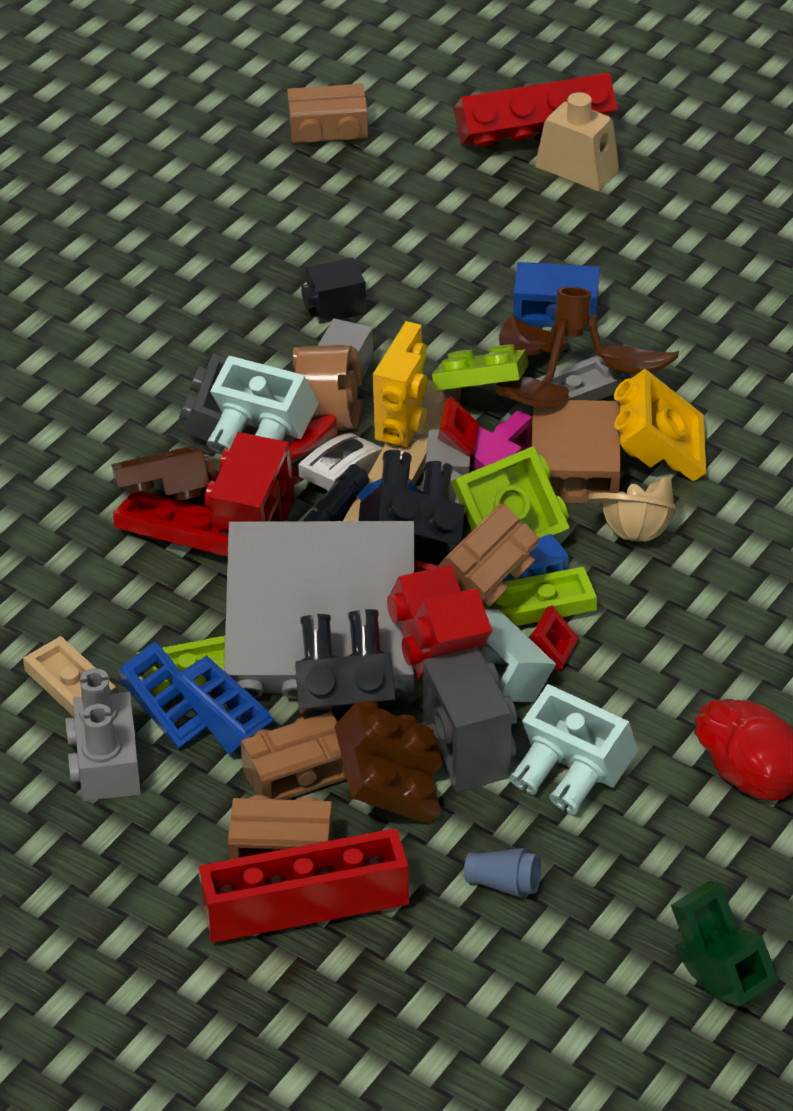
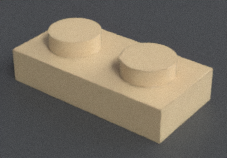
(58, 671)

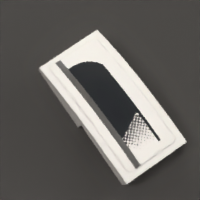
(333, 457)

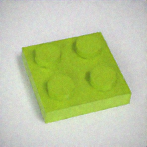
(465, 370)

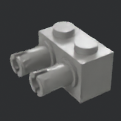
(104, 740)

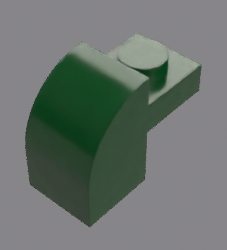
(715, 952)

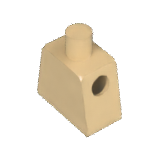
(579, 144)

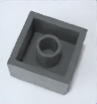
(469, 718)

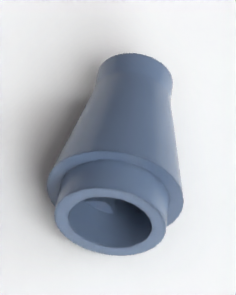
(505, 870)

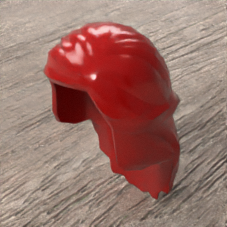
(748, 746)

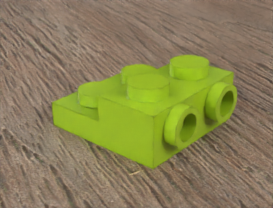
(521, 485)

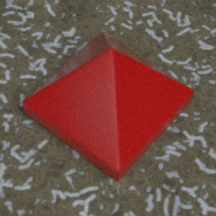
(458, 427)
(554, 637)

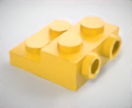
(401, 388)
(660, 425)

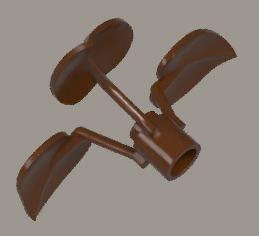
(571, 318)

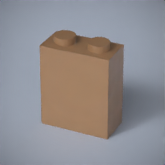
(579, 447)

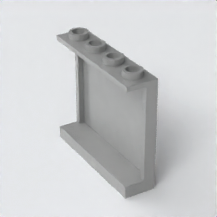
(304, 570)

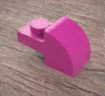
(505, 441)

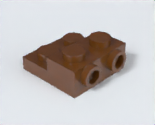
(179, 472)
(390, 761)

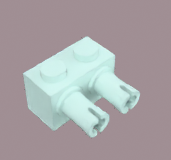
(260, 397)
(578, 736)

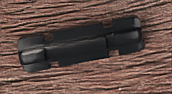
(340, 495)

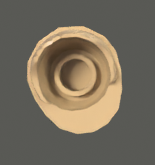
(639, 513)

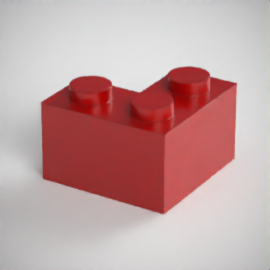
(252, 482)
(436, 616)

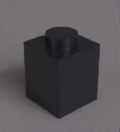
(335, 290)

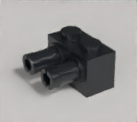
(435, 518)
(336, 682)

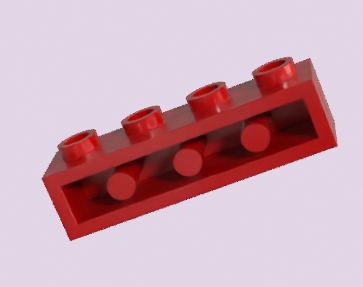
(523, 110)
(304, 885)

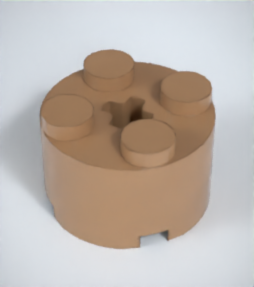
(334, 378)

